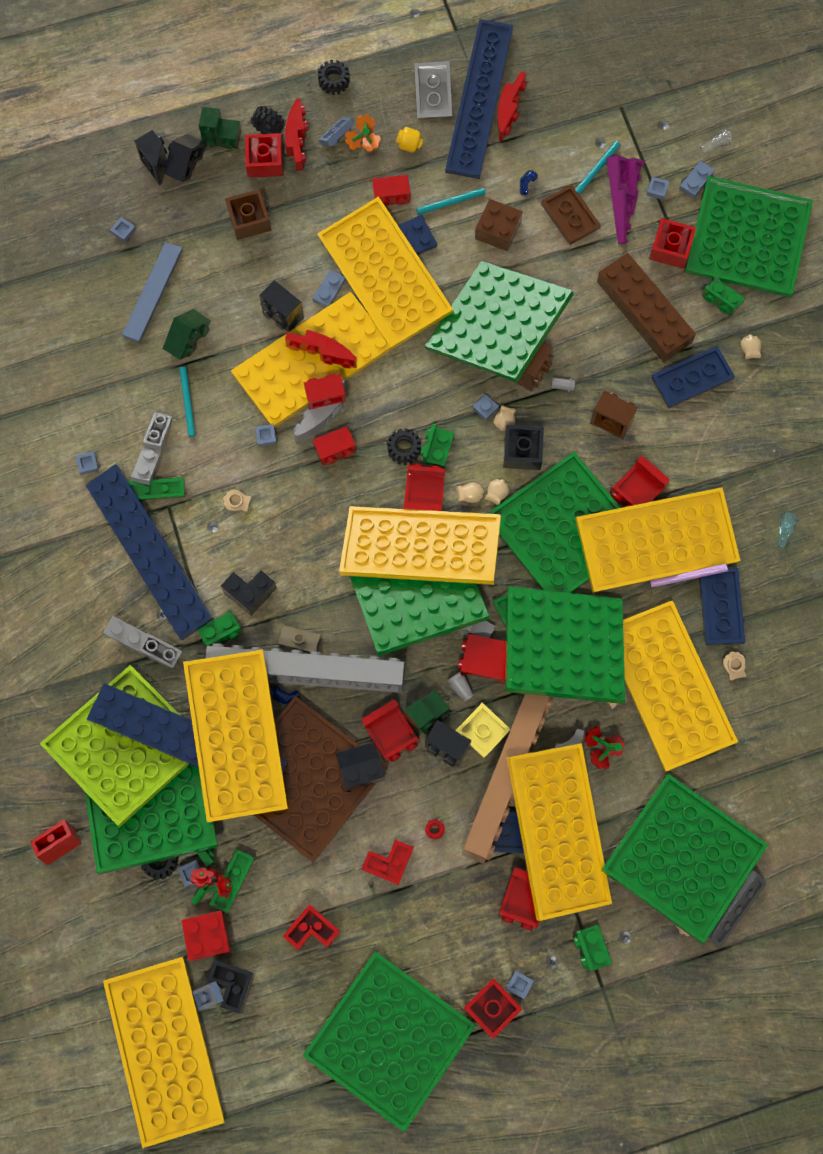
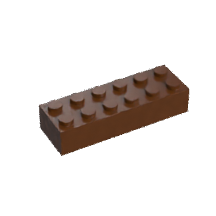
(646, 307)

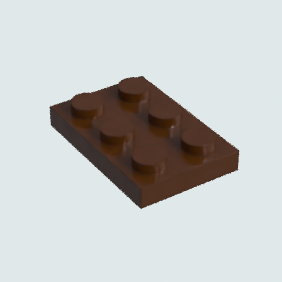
(570, 214)

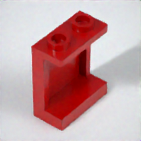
(639, 484)
(424, 488)
(484, 658)
(390, 731)
(518, 901)

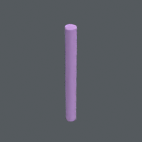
(689, 575)

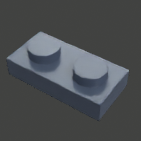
(331, 137)
(696, 179)
(329, 288)
(207, 996)

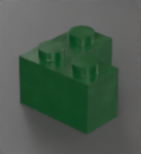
(218, 131)
(184, 332)
(426, 712)

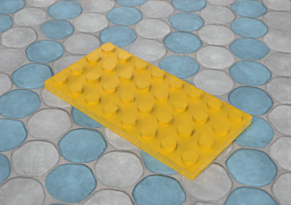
(385, 273)
(277, 373)
(657, 539)
(421, 545)
(672, 689)
(235, 735)
(559, 831)
(163, 1052)

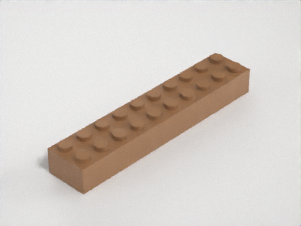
(500, 791)

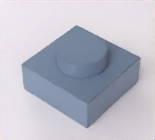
(657, 188)
(123, 229)
(485, 407)
(265, 435)
(87, 463)
(185, 872)
(519, 985)

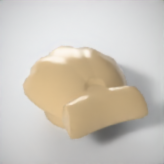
(751, 346)
(504, 417)
(497, 491)
(470, 492)
(236, 501)
(735, 665)

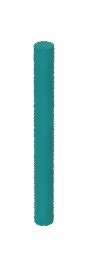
(597, 167)
(450, 201)
(187, 402)

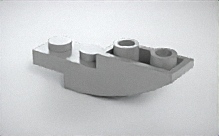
(316, 420)
(153, 449)
(142, 643)

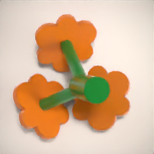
(370, 141)

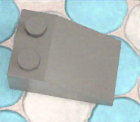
(433, 89)

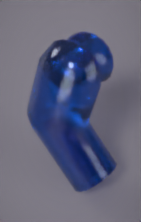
(525, 180)
(282, 696)

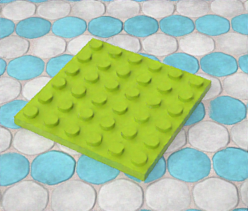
(109, 766)

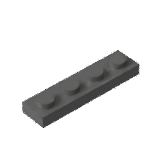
(738, 907)

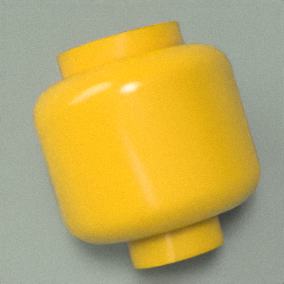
(409, 139)

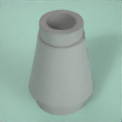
(460, 686)

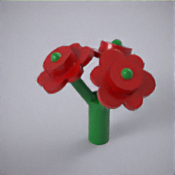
(611, 746)
(202, 879)

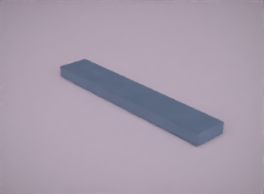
(152, 292)

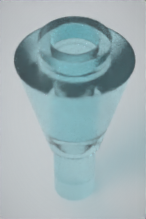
(787, 524)

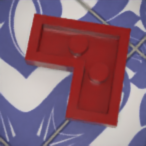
(389, 868)

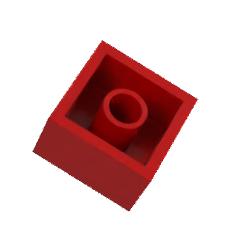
(263, 155)
(672, 243)
(206, 936)
(492, 1008)

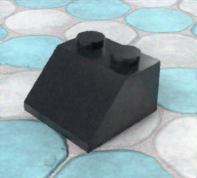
(152, 154)
(360, 766)

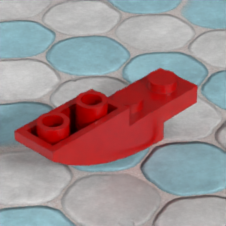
(509, 105)
(295, 132)
(330, 350)

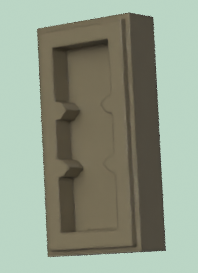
(299, 639)

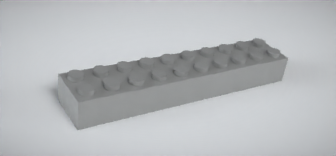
(325, 670)

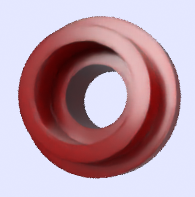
(434, 836)

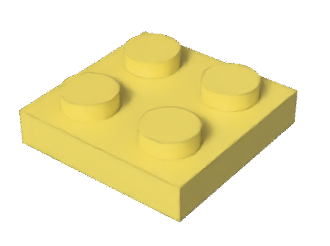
(484, 730)

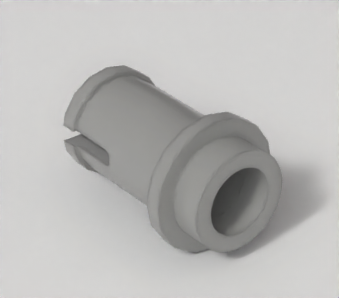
(564, 384)

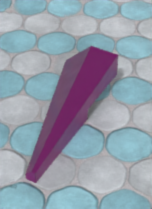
(623, 180)

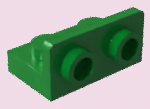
(723, 297)
(437, 446)
(220, 630)
(592, 948)

